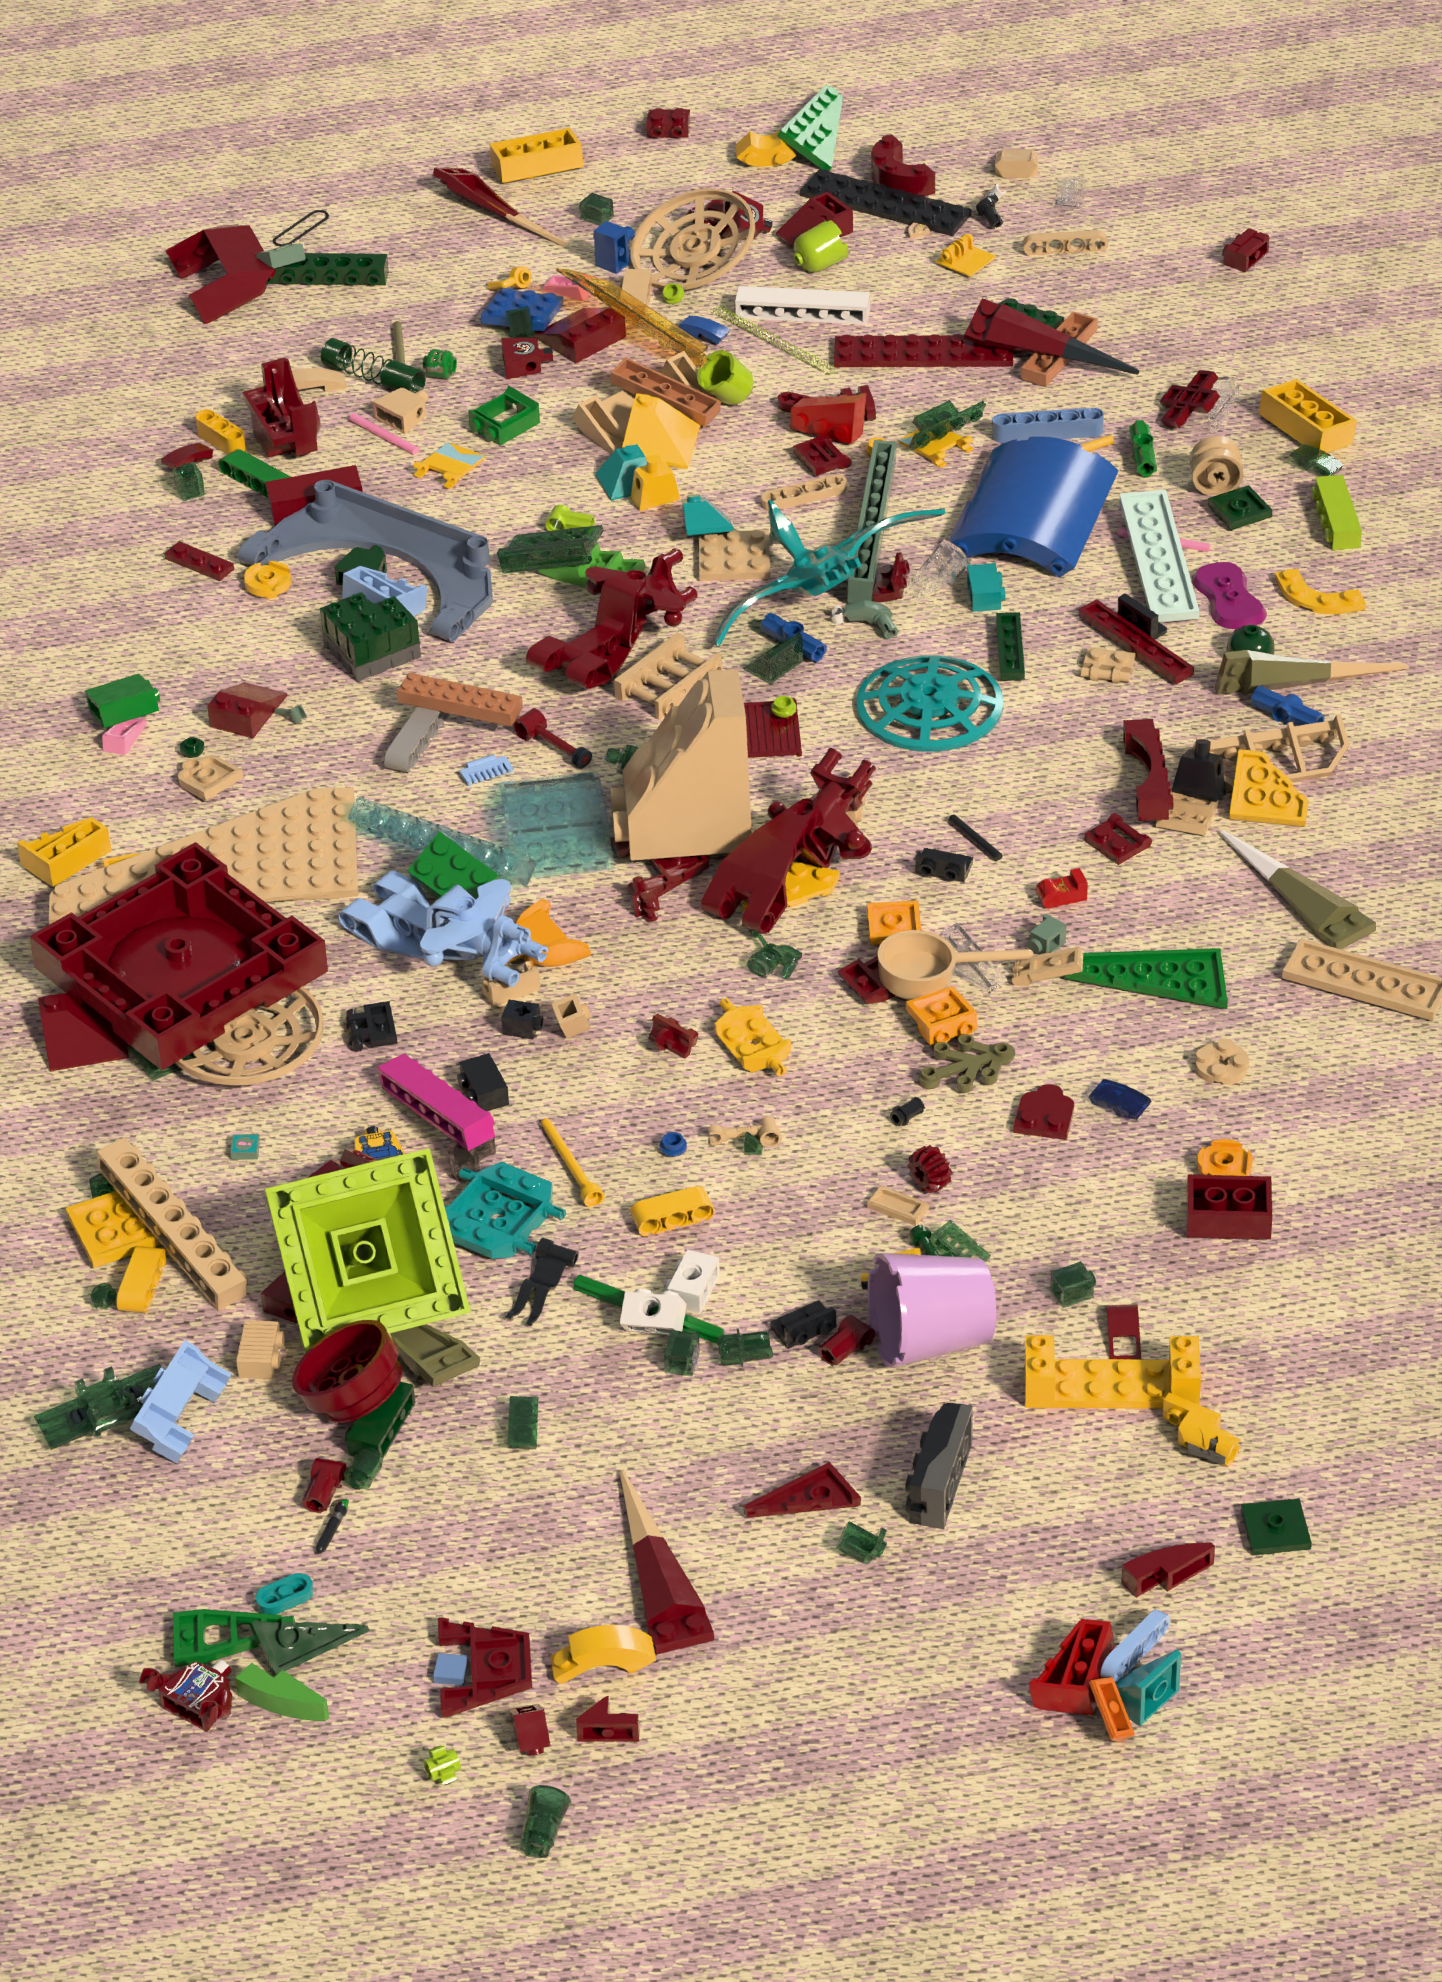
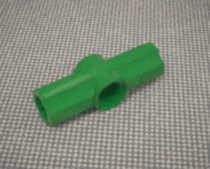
(1143, 449)

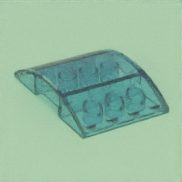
(558, 823)

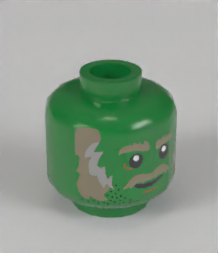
(440, 364)

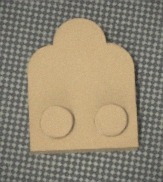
(208, 776)

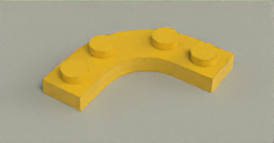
(1300, 594)

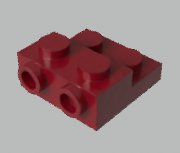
(668, 123)

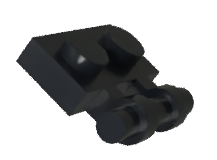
(379, 1023)

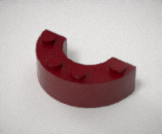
(889, 169)

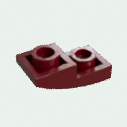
(187, 454)

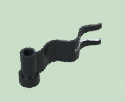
(545, 1277)

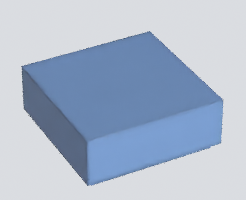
(450, 1669)

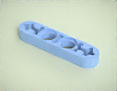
(1135, 1645)

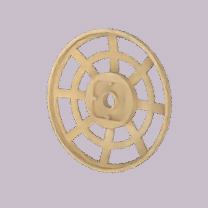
(684, 241)
(259, 1045)

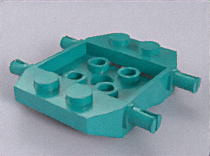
(500, 1237)

